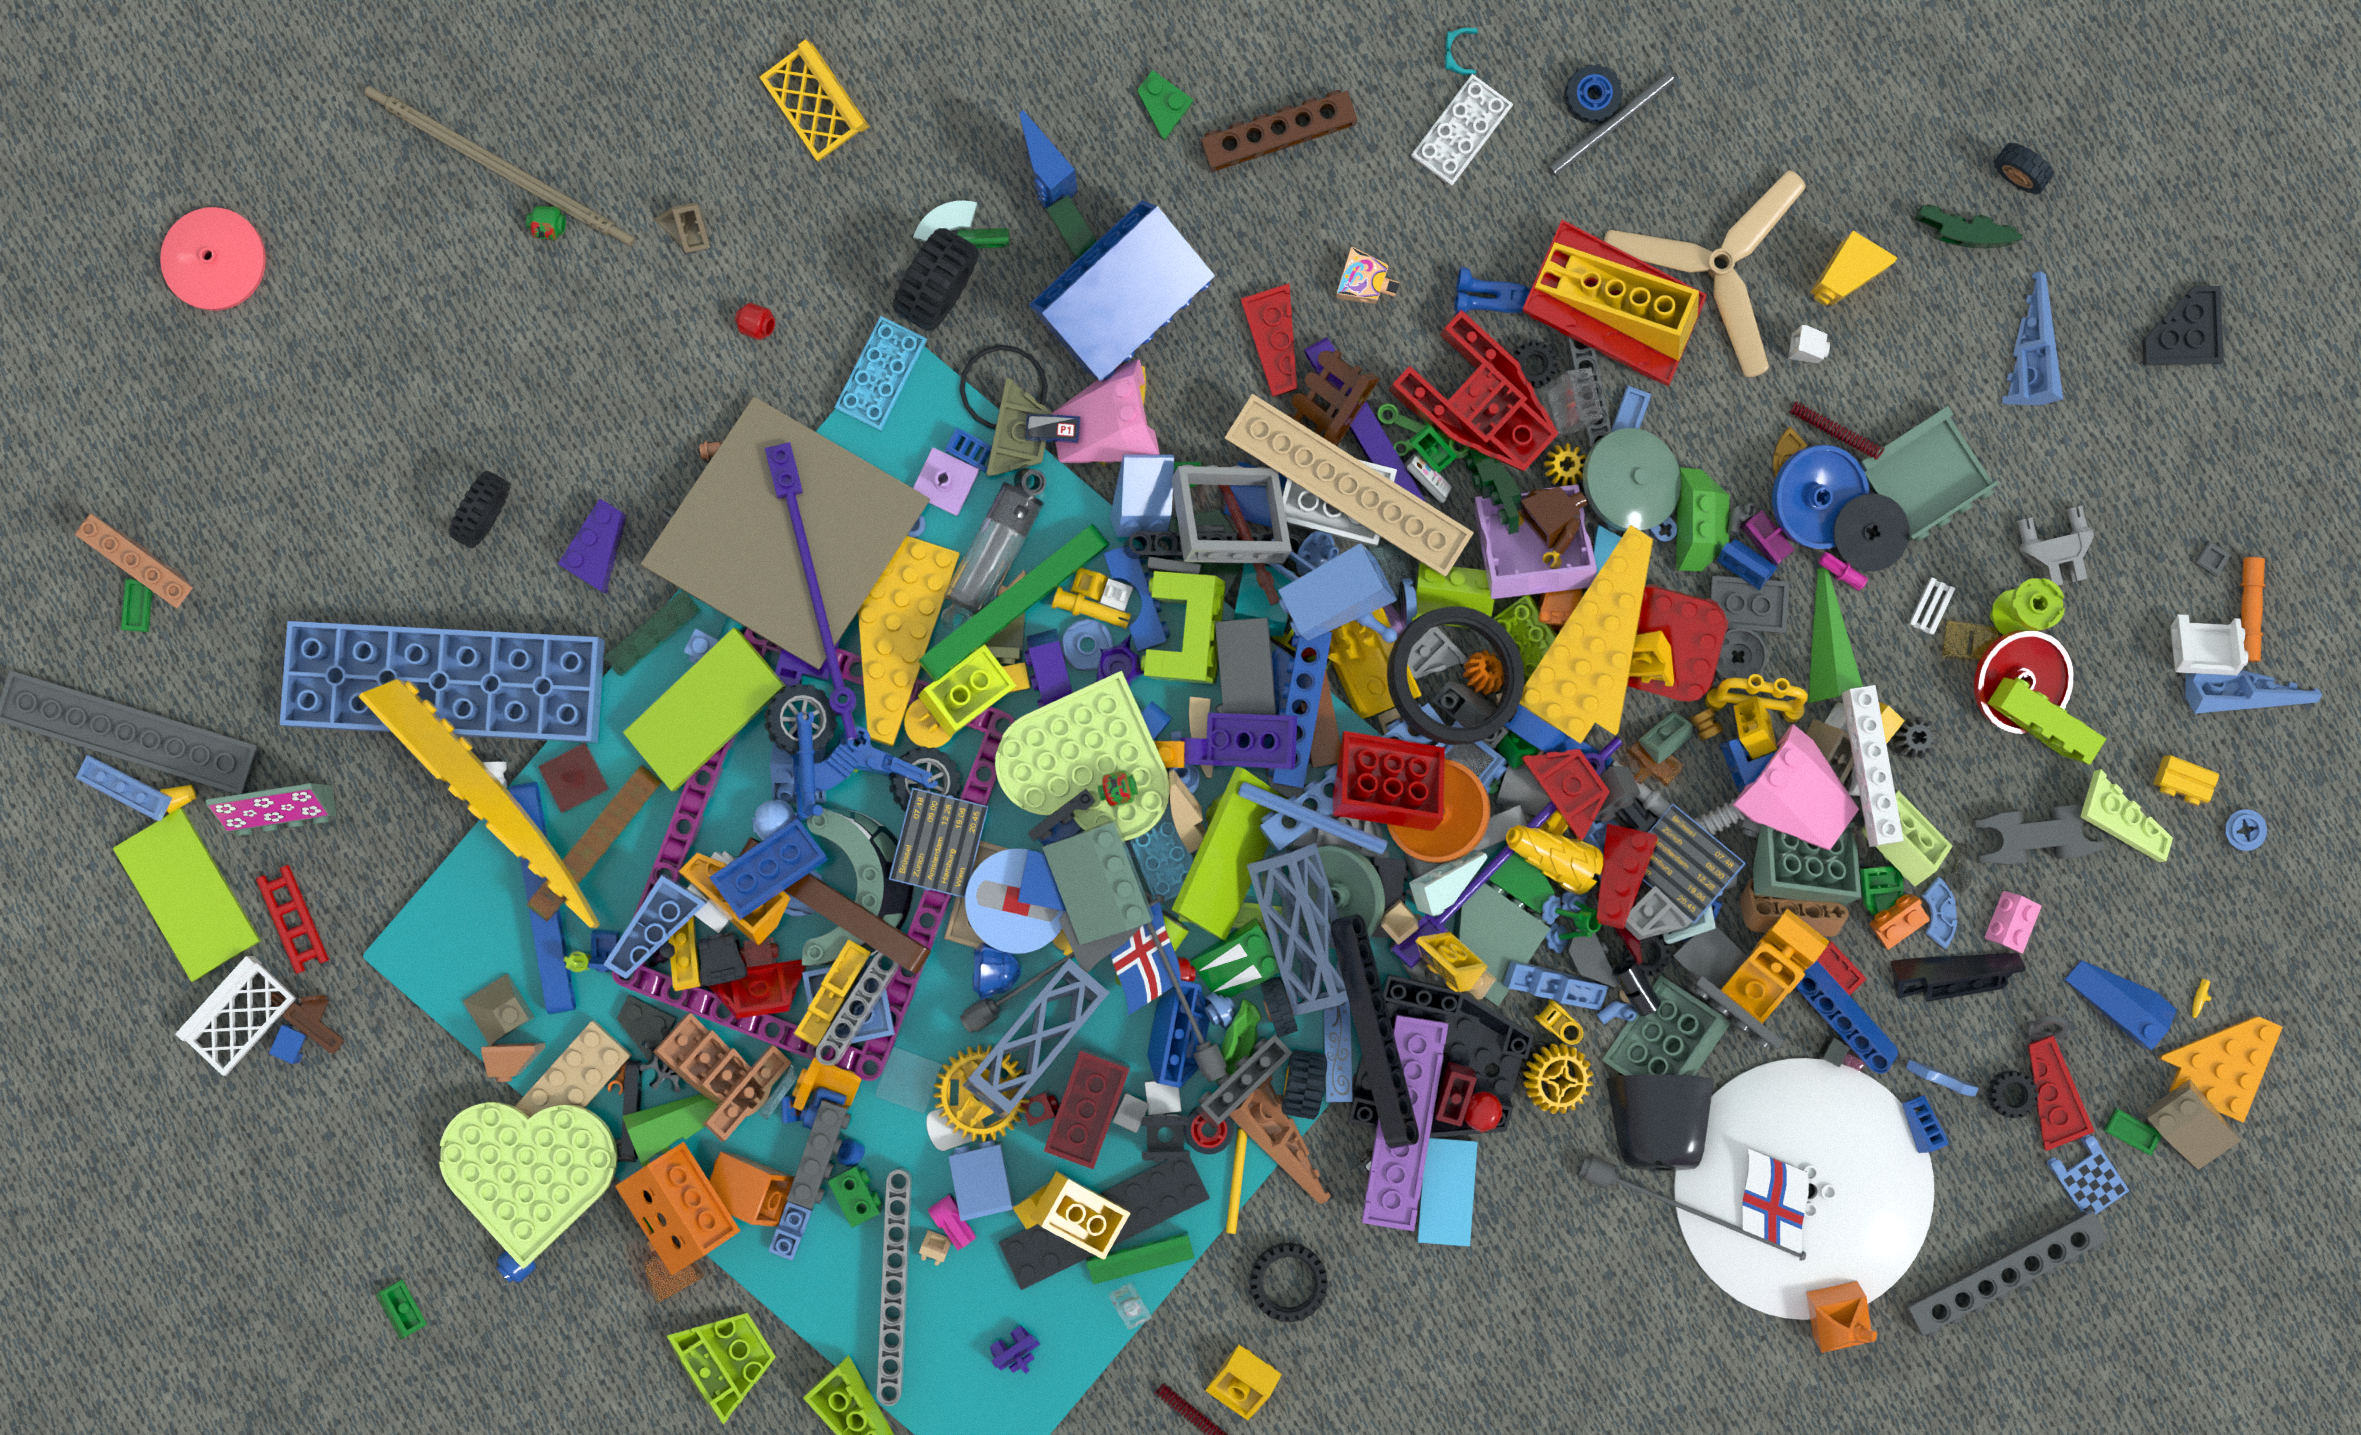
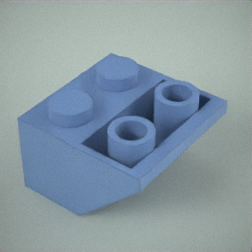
(783, 778)

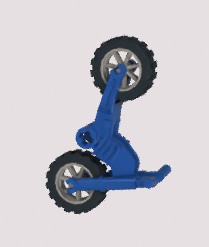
(845, 756)

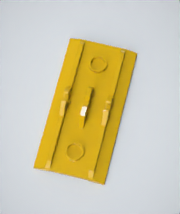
(1361, 665)

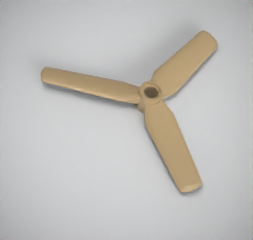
(1729, 289)

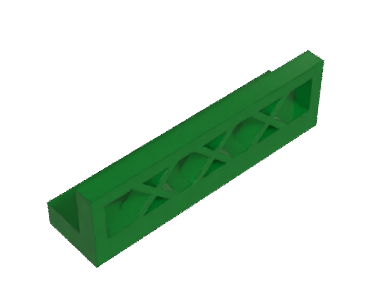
(1140, 1258)

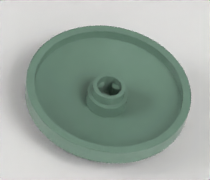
(1631, 479)
(1352, 884)

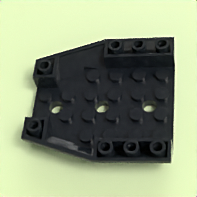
(1473, 1039)

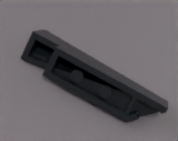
(1954, 975)

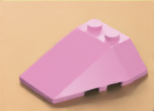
(1110, 420)
(1799, 793)

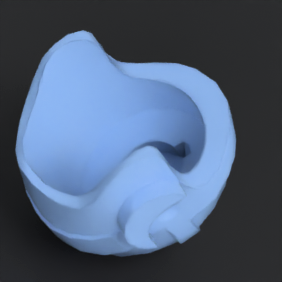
(772, 817)

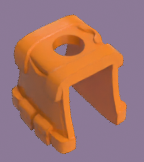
(1558, 606)

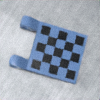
(2092, 1181)

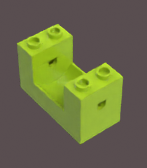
(1205, 605)

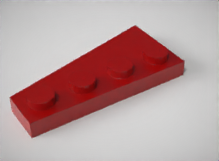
(1272, 332)
(1623, 869)
(2058, 1104)

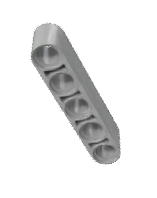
(1495, 833)
(846, 1016)

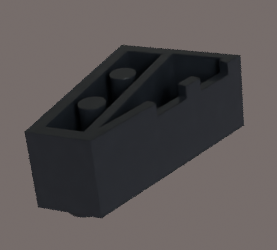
(1392, 875)

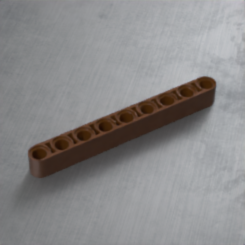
(856, 919)

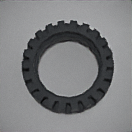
(479, 509)
(1295, 1313)

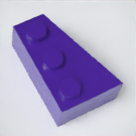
(595, 546)
(1049, 667)

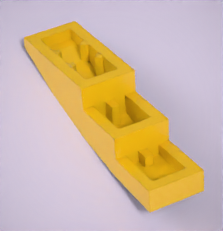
(832, 993)

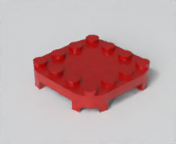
(1696, 636)

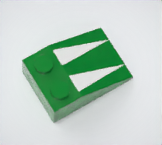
(1238, 962)

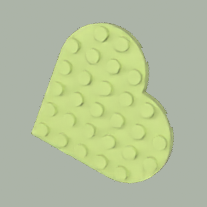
(1073, 745)
(527, 1172)

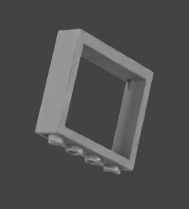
(1230, 551)

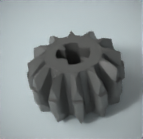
(1919, 748)

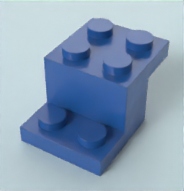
(1743, 771)

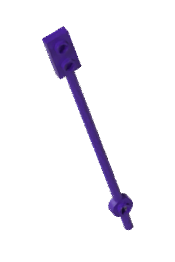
(787, 486)
(1428, 925)

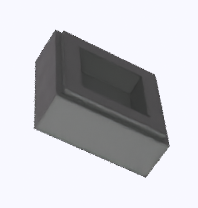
(2212, 558)

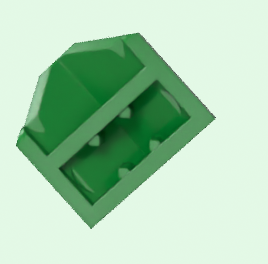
(1881, 887)

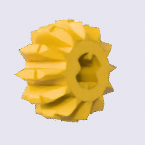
(1558, 458)

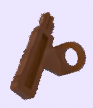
(308, 1019)

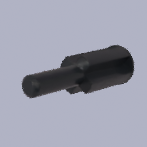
(662, 954)

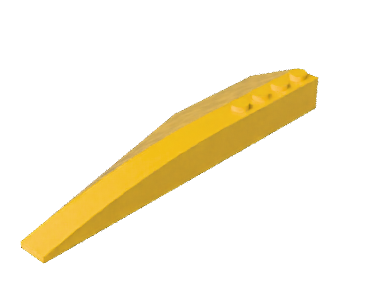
(470, 780)

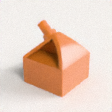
(1840, 1317)

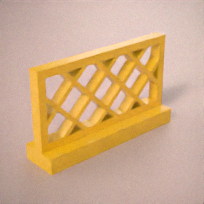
(832, 88)

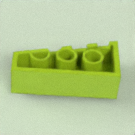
(2046, 721)

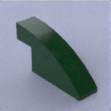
(1071, 226)

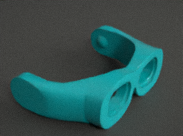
(1450, 64)

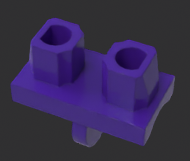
(1005, 1357)

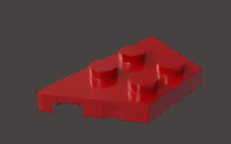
(1570, 786)
(764, 990)

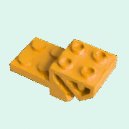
(1775, 966)

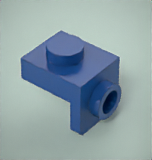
(601, 947)

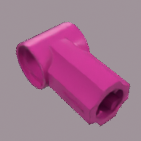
(946, 1216)

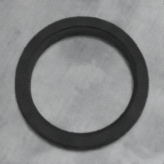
(1509, 658)

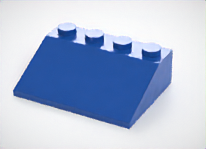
(1050, 169)

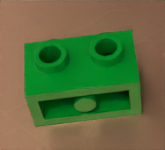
(855, 1195)

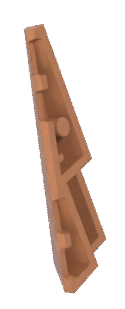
(1278, 1136)

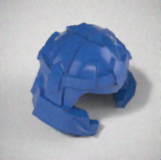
(994, 971)

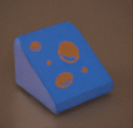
(789, 1113)

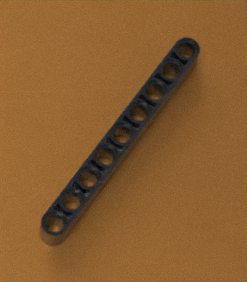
(1374, 1031)

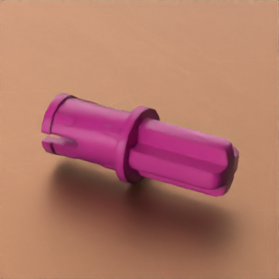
(1843, 571)

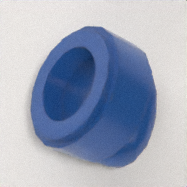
(850, 1153)

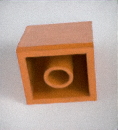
(751, 1189)

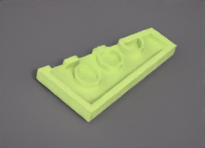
(2123, 819)

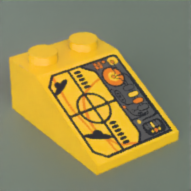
(1451, 960)

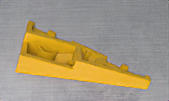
(1652, 658)

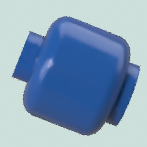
(511, 1269)

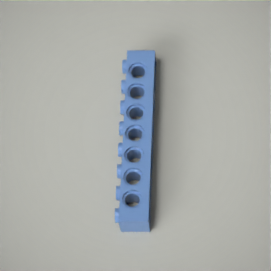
(1281, 837)

